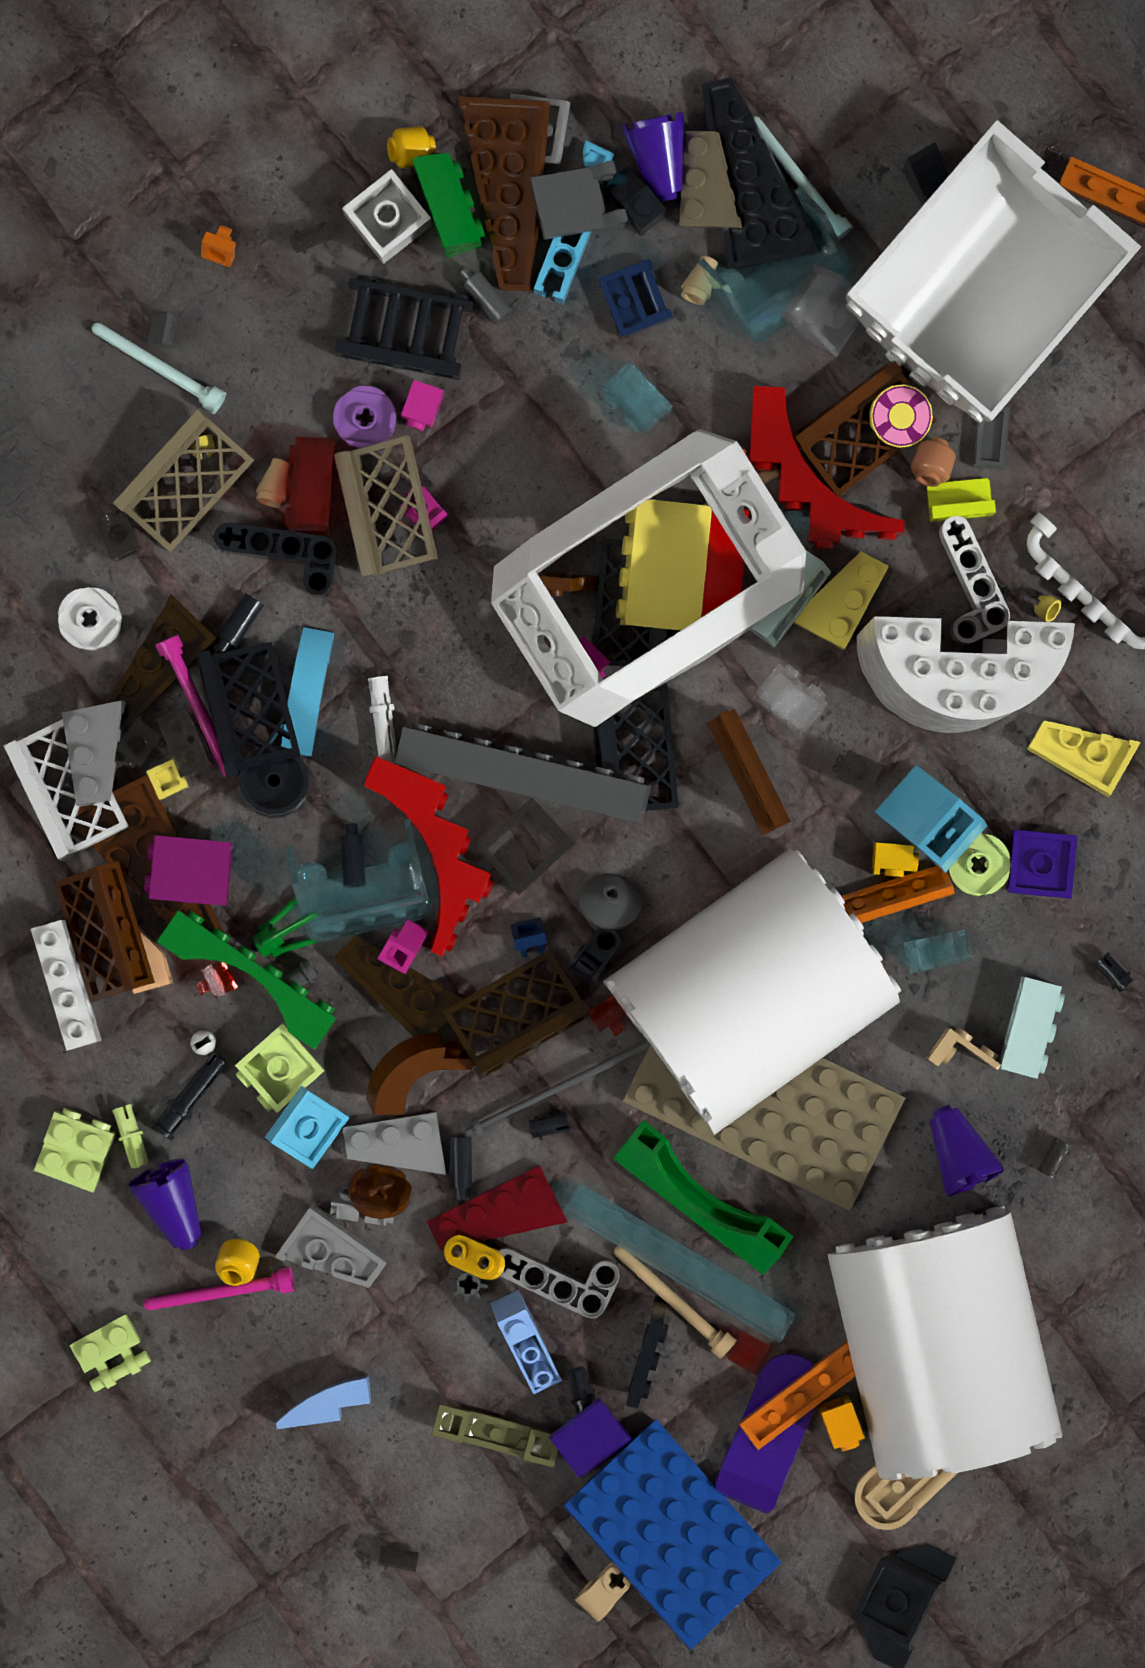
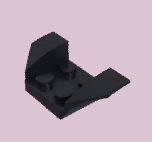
(899, 1601)

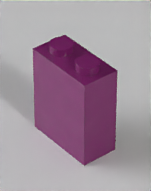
(189, 870)

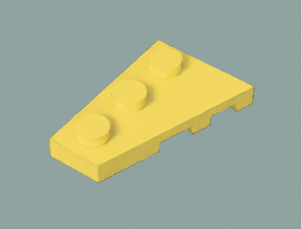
(843, 600)
(1087, 756)

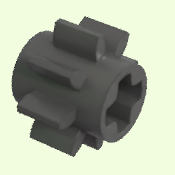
(461, 1287)

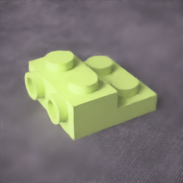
(278, 1069)
(75, 1149)

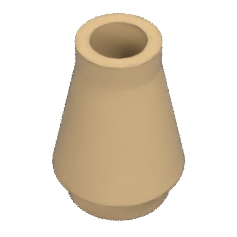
(696, 286)
(274, 484)

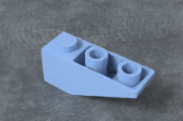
(525, 1341)

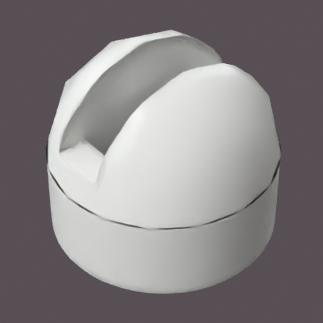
(199, 1036)

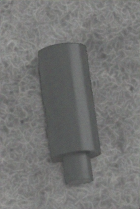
(485, 295)

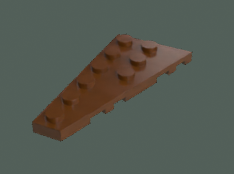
(507, 151)
(130, 846)

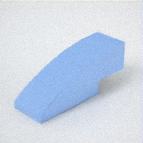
(327, 1402)

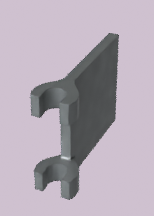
(573, 201)

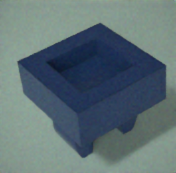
(529, 934)

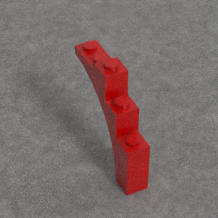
(829, 515)
(456, 880)

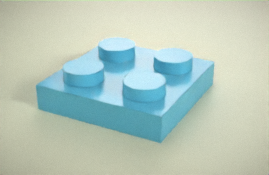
(307, 1127)

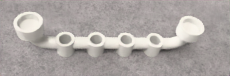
(1072, 588)

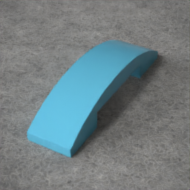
(308, 687)

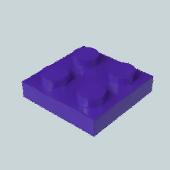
(1042, 864)

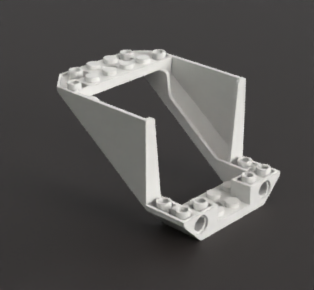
(764, 544)

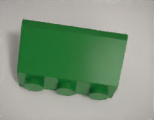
(448, 203)

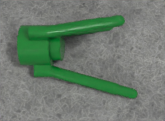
(269, 939)

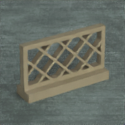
(161, 464)
(360, 512)

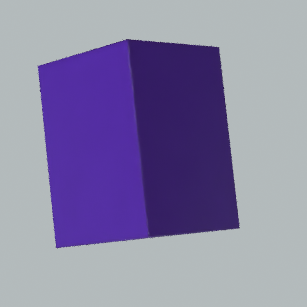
(590, 1438)

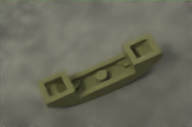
(495, 1434)

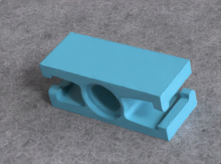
(567, 272)

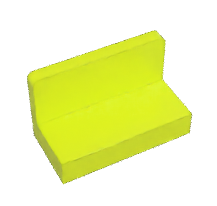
(960, 498)

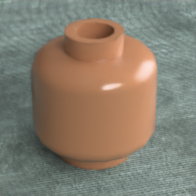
(933, 462)

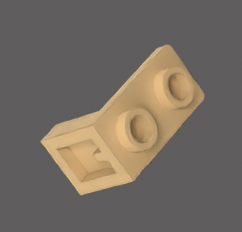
(944, 1049)

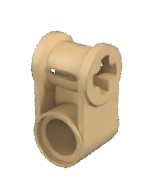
(601, 1594)

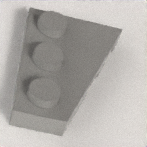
(91, 748)
(398, 1142)
(330, 1248)

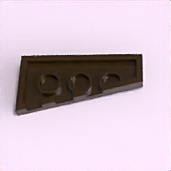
(149, 672)
(408, 997)

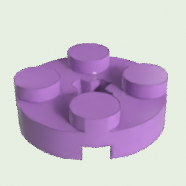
(354, 403)

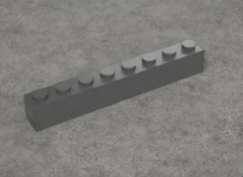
(523, 774)

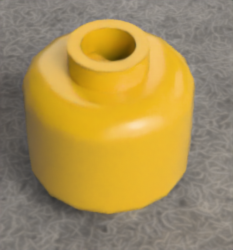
(409, 143)
(237, 1261)

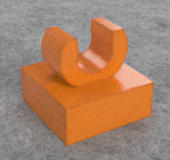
(219, 247)

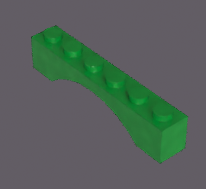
(303, 1016)
(748, 1235)

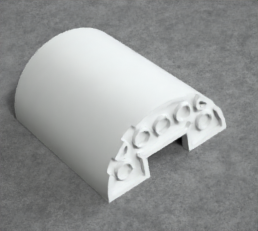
(988, 276)
(959, 689)
(755, 988)
(945, 1347)

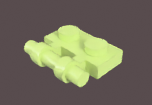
(105, 1344)

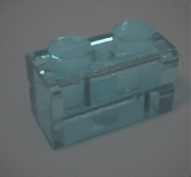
(636, 399)

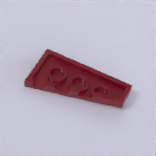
(505, 1210)

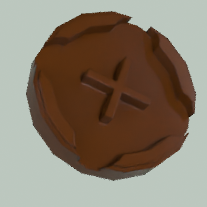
(379, 1191)

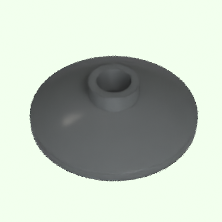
(607, 911)

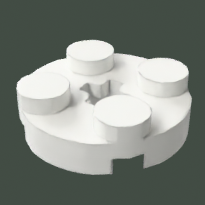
(89, 600)

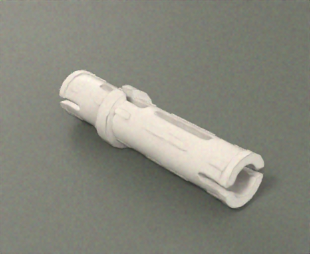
(383, 718)

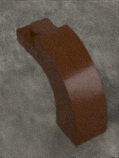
(405, 1065)

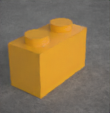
(841, 1423)

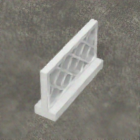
(43, 803)

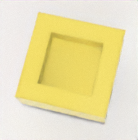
(166, 780)

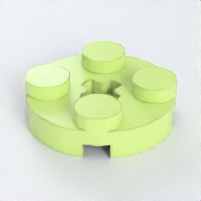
(996, 867)

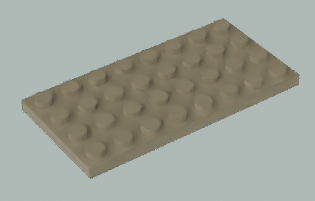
(810, 1132)

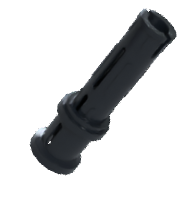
(180, 1108)

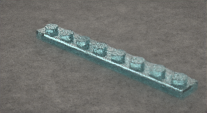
(679, 1263)

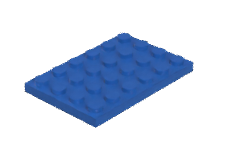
(672, 1534)

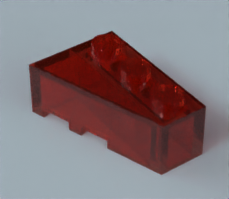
(311, 486)

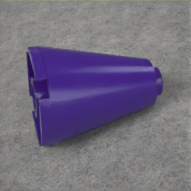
(658, 153)
(961, 1152)
(170, 1202)

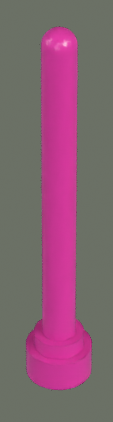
(172, 651)
(279, 1281)

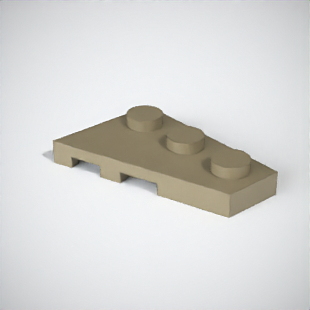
(706, 190)

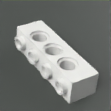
(66, 985)

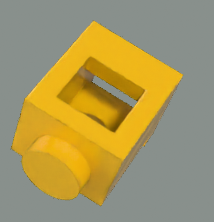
(894, 859)

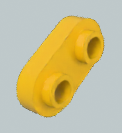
(472, 1256)

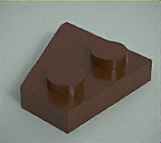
(559, 582)

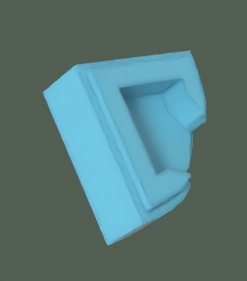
(595, 155)

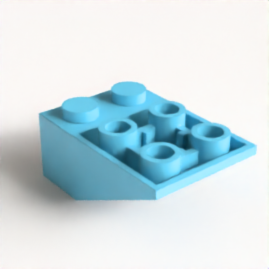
(931, 818)

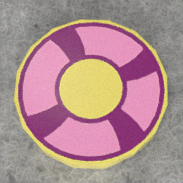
(900, 415)

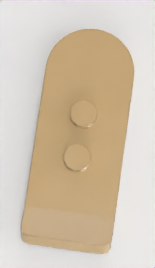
(894, 1502)

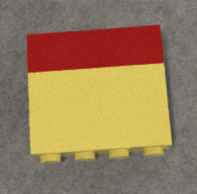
(676, 565)

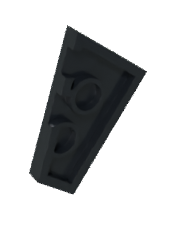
(648, 1358)

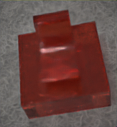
(217, 979)
(608, 1015)
(748, 1351)

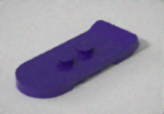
(758, 1475)

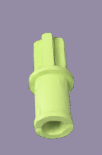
(130, 1136)

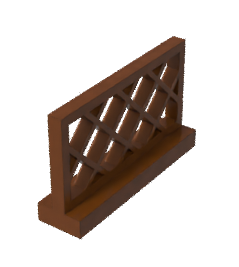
(842, 411)
(748, 771)
(118, 927)

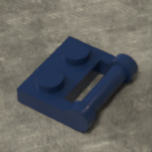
(625, 301)

